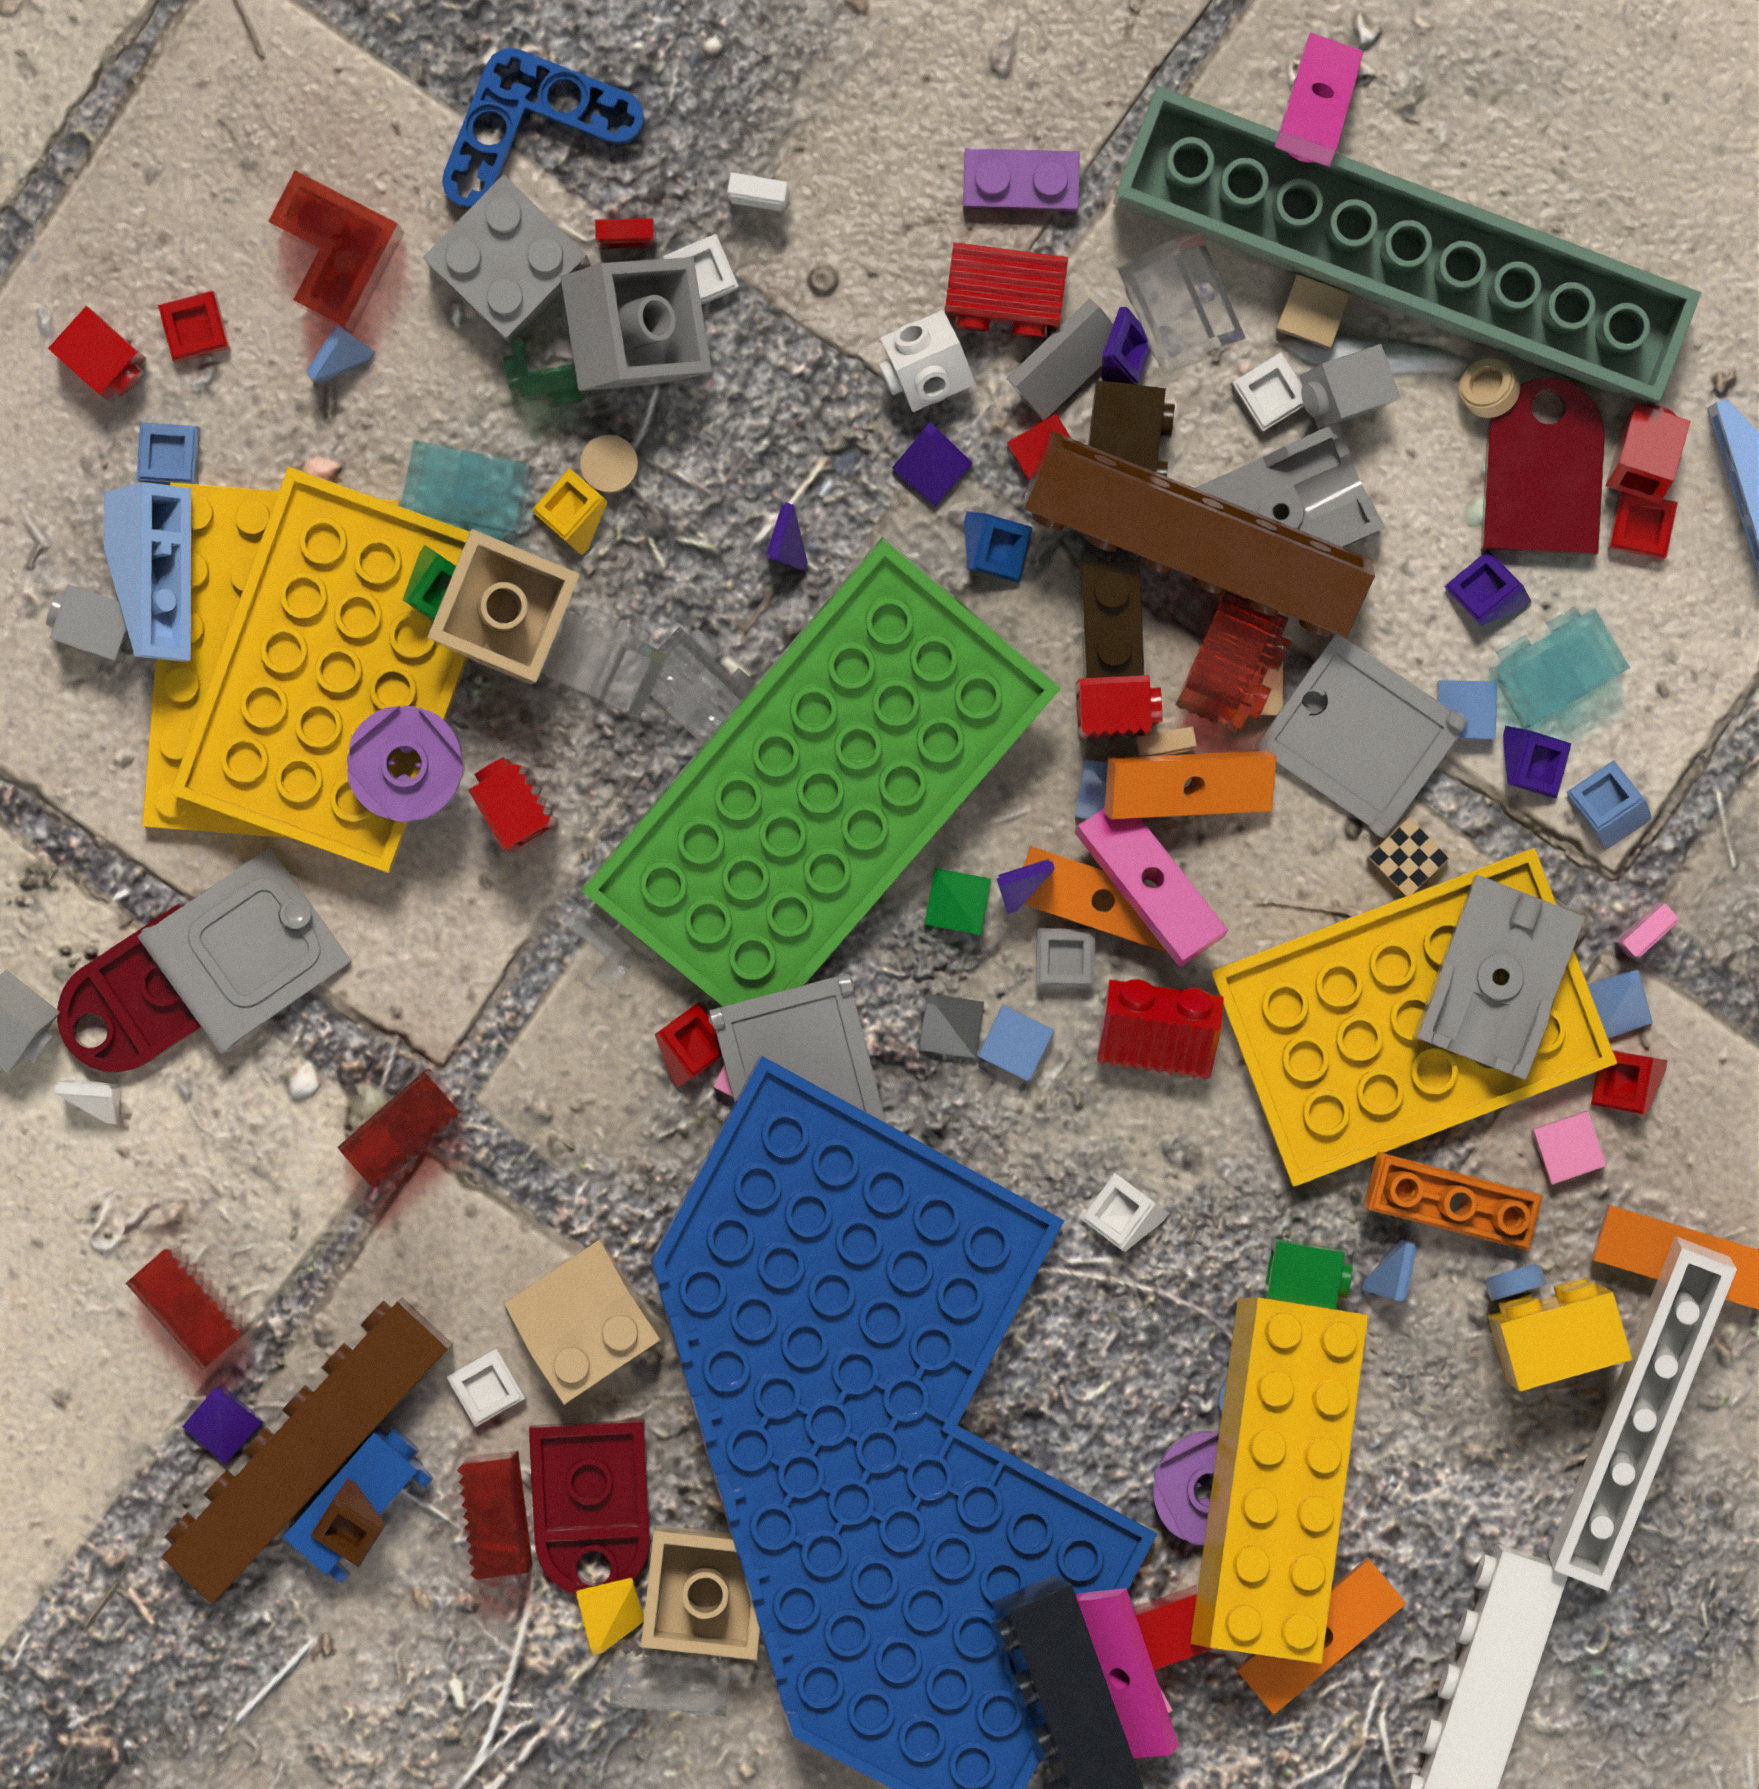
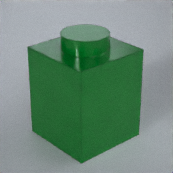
(1307, 1274)

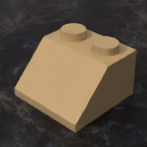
(503, 607)
(583, 1321)

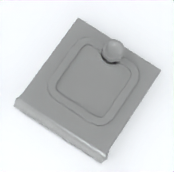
(1371, 740)
(236, 957)
(808, 1032)

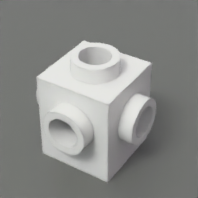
(925, 361)

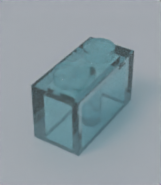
(466, 488)
(1558, 667)

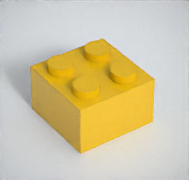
(1558, 1334)

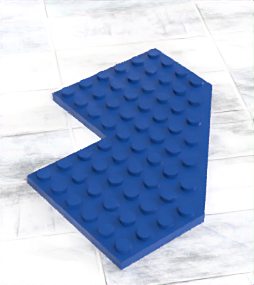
(830, 1334)

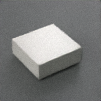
(758, 192)
(711, 267)
(1270, 392)
(486, 1386)

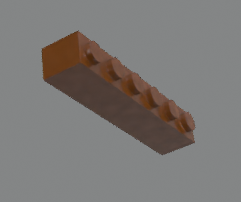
(1198, 536)
(306, 1450)

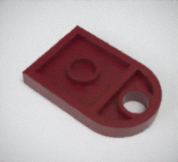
(1544, 476)
(134, 1001)
(590, 1498)

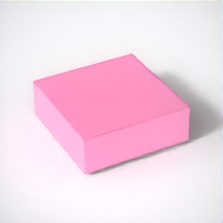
(1647, 930)
(1569, 1147)

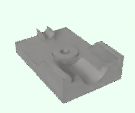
(1314, 483)
(1490, 1020)

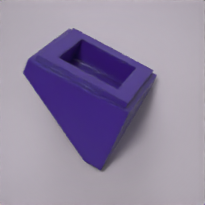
(1125, 350)
(932, 464)
(786, 541)
(1488, 590)
(1534, 760)
(1021, 883)
(222, 1423)

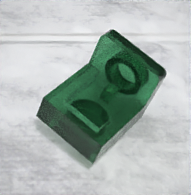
(554, 384)

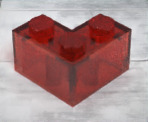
(350, 244)

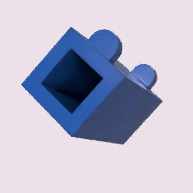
(381, 1472)

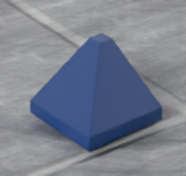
(996, 545)

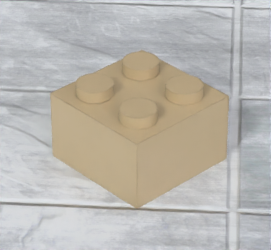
(698, 1596)

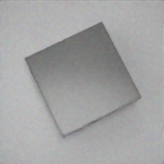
(1065, 957)

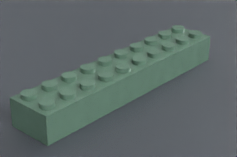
(1408, 249)

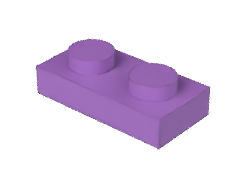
(1021, 180)

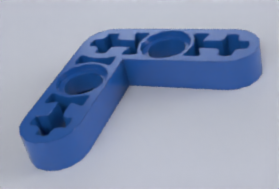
(513, 107)

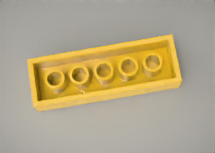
(1279, 1479)

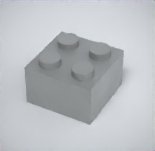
(506, 259)
(635, 323)

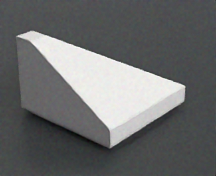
(93, 1097)
(1123, 1213)

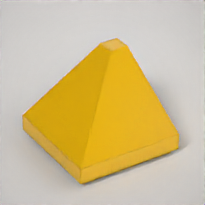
(572, 510)
(609, 1613)

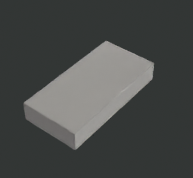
(1063, 360)

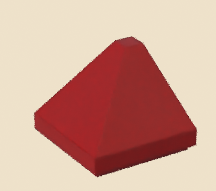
(688, 1045)
(1629, 1083)

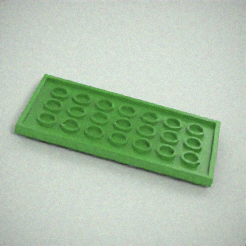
(822, 783)

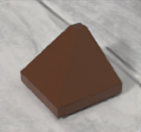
(349, 1524)

